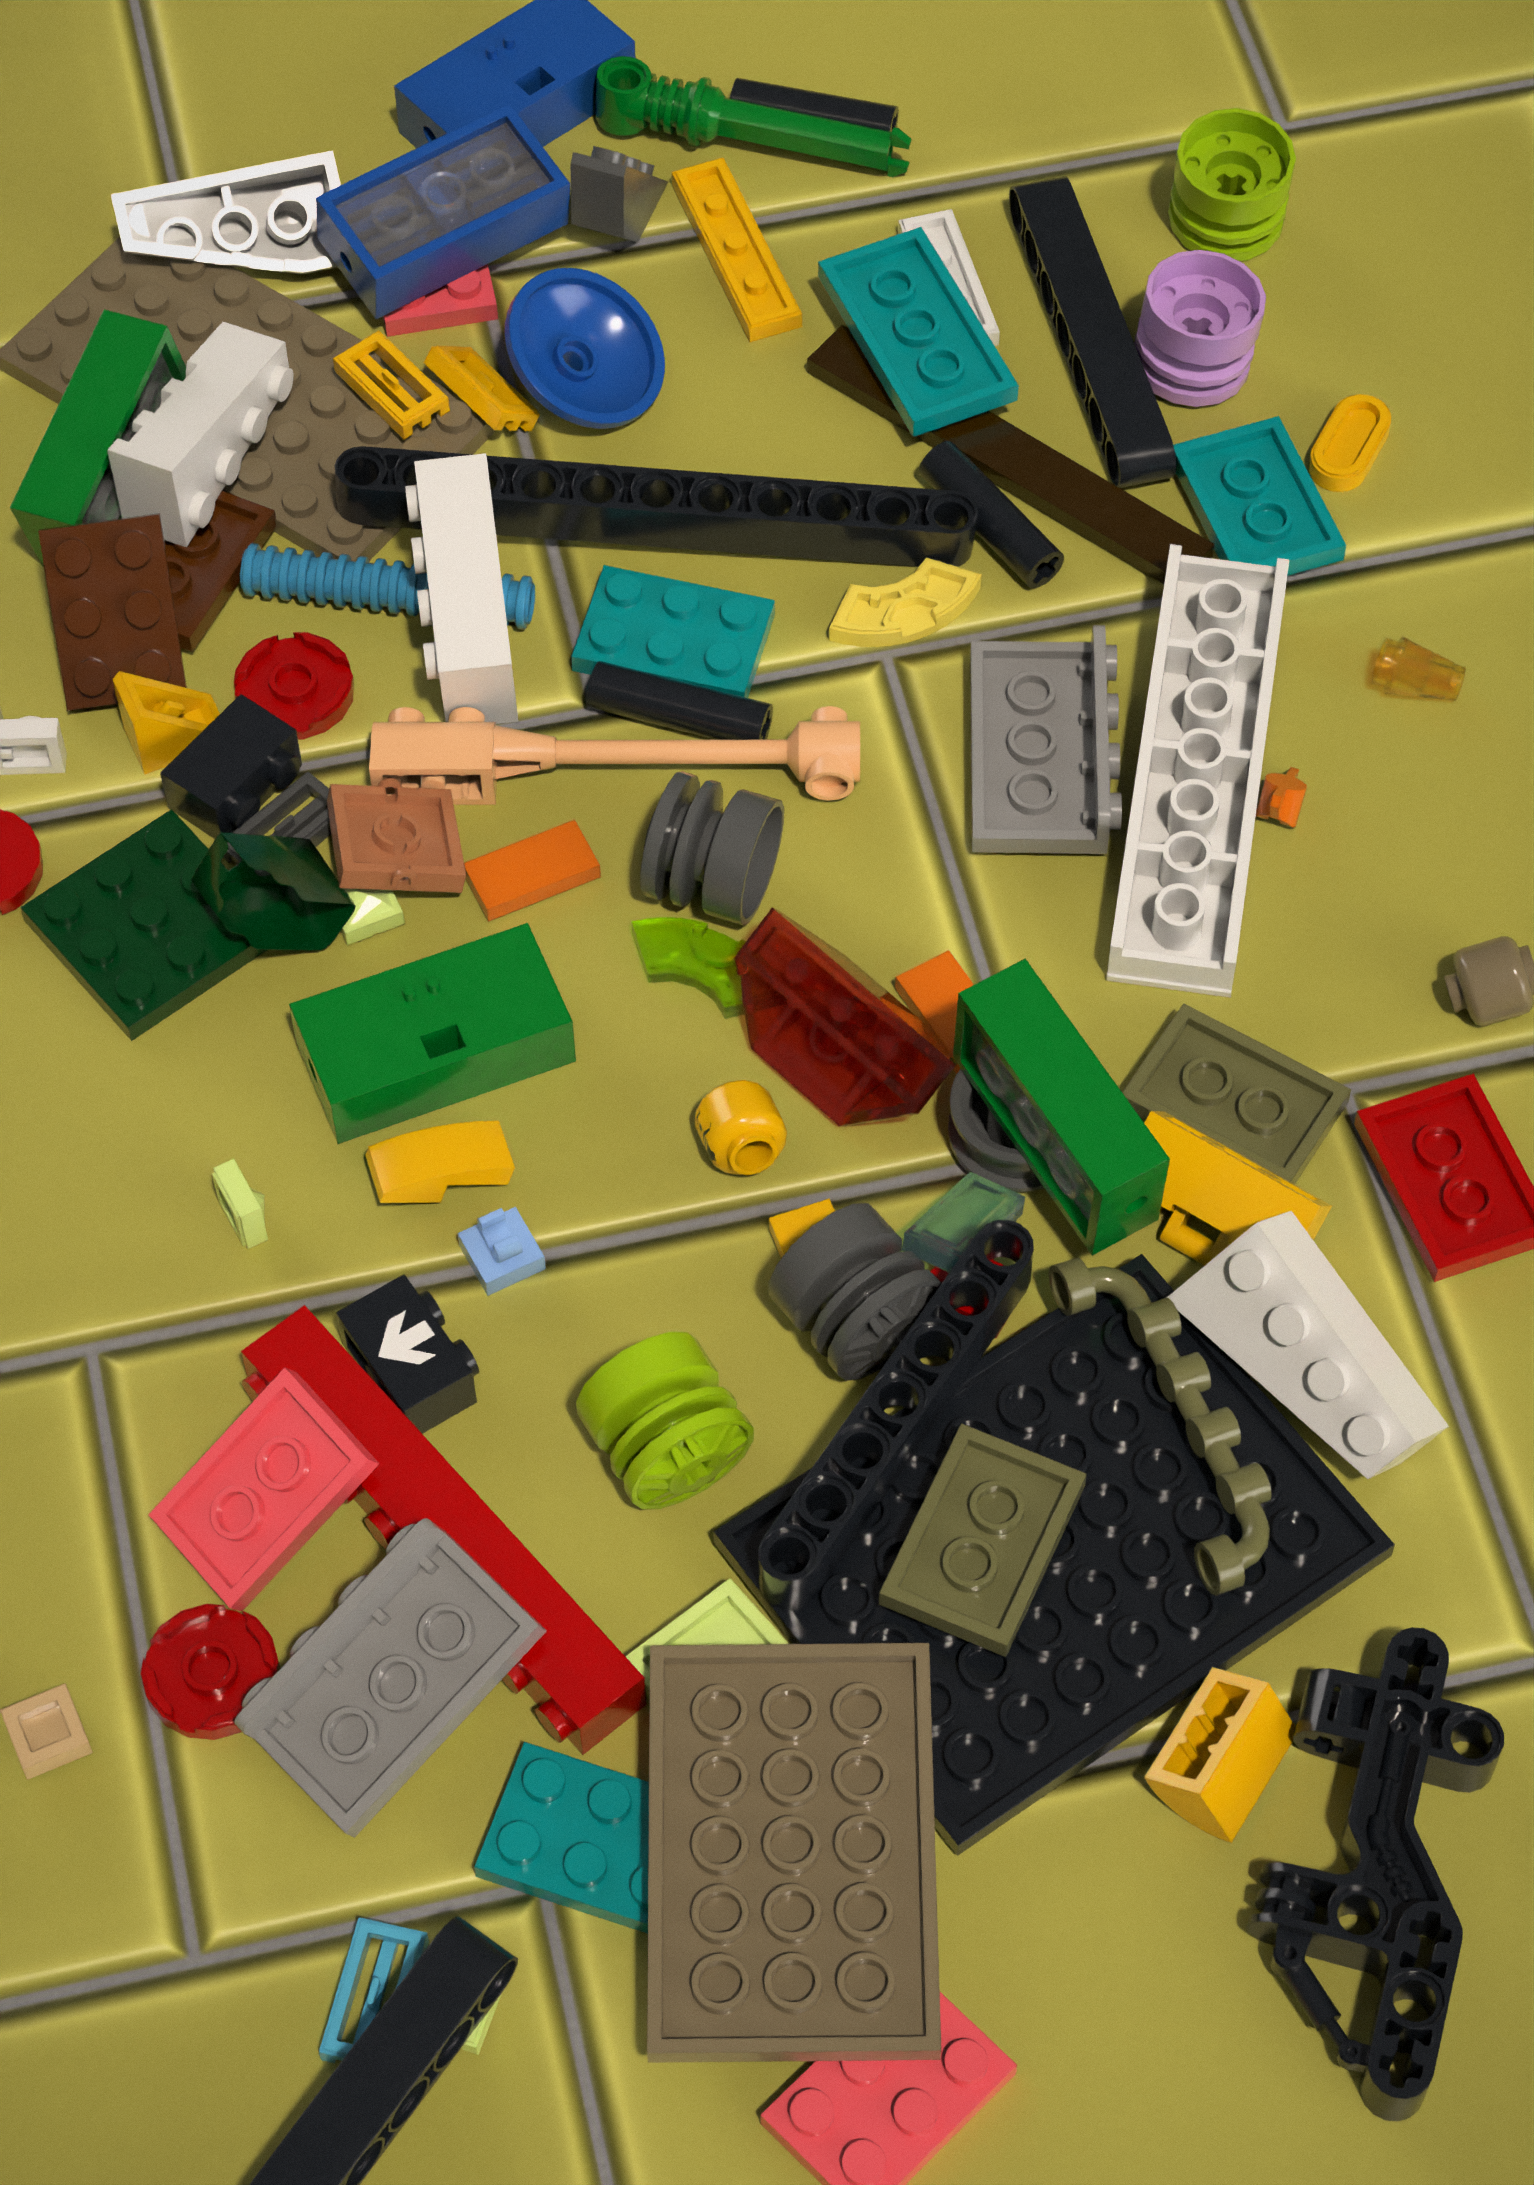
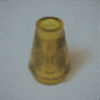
(1416, 671)

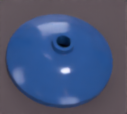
(596, 330)

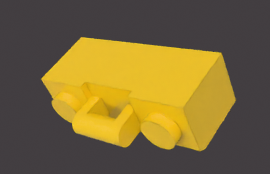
(1221, 1190)

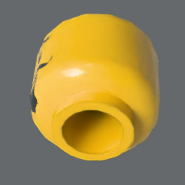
(740, 1127)

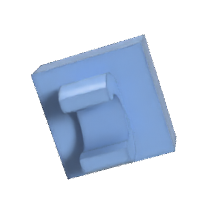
(501, 1250)

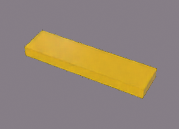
(736, 250)

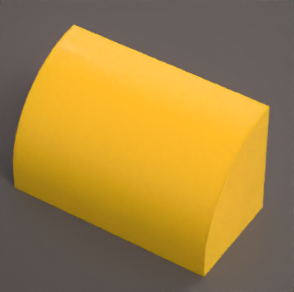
(1222, 1753)

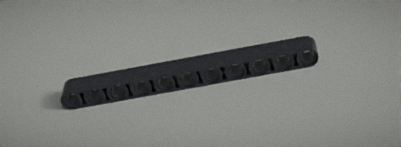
(681, 508)

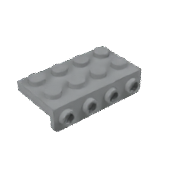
(1044, 746)
(388, 1674)

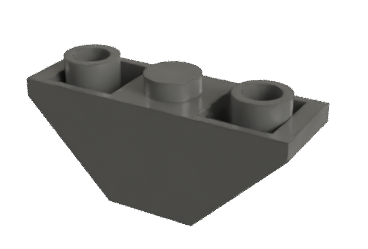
(613, 193)

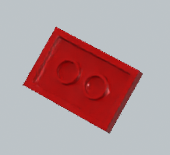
(1451, 1175)

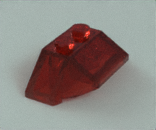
(835, 1027)

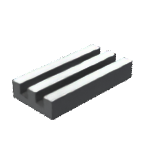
(308, 823)

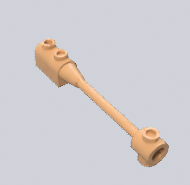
(474, 753)

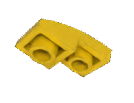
(426, 1161)

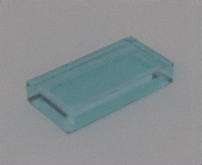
(957, 1217)

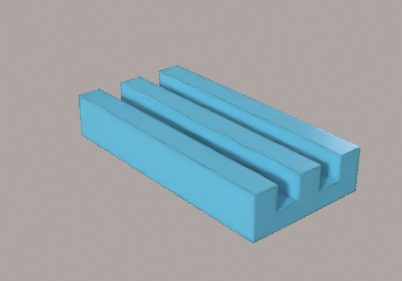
(392, 1935)

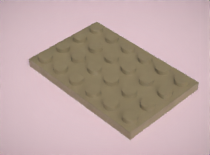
(792, 1854)

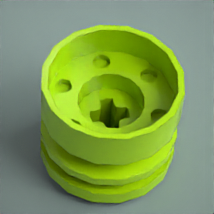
(1231, 183)
(664, 1420)

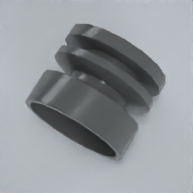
(700, 844)
(852, 1289)

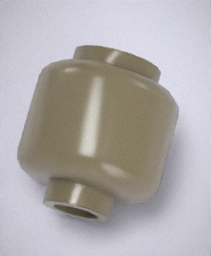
(1492, 981)

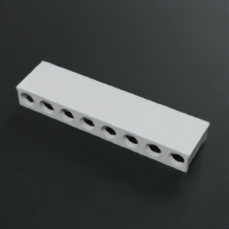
(1198, 775)

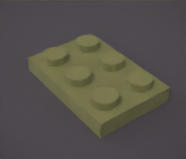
(1238, 1092)
(982, 1539)

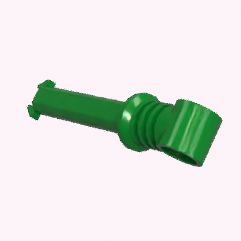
(632, 98)

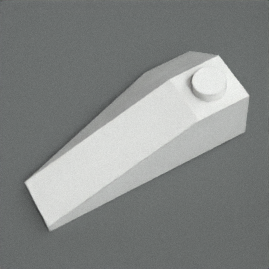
(234, 217)

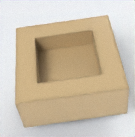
(46, 1731)

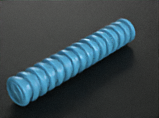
(357, 582)

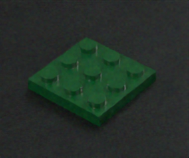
(140, 927)

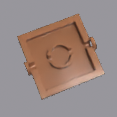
(395, 839)

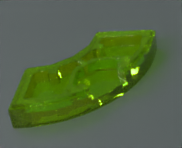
(692, 956)

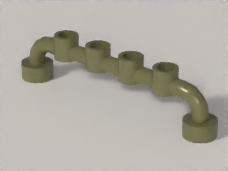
(1209, 1433)

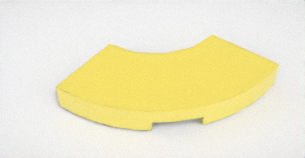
(904, 609)

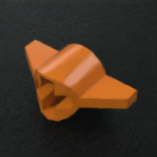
(1282, 797)

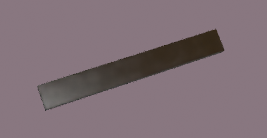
(1026, 469)

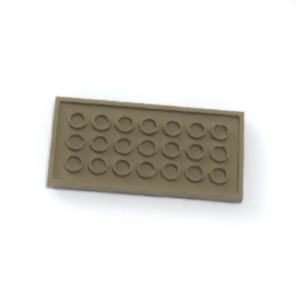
(303, 434)

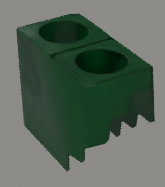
(282, 911)

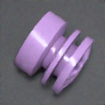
(1199, 327)

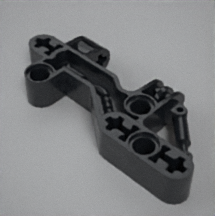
(1396, 1746)

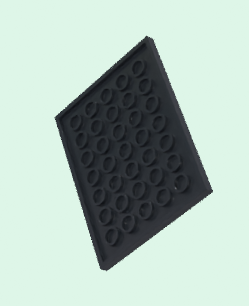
(1121, 1608)

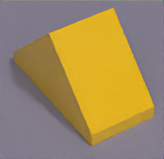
(161, 717)

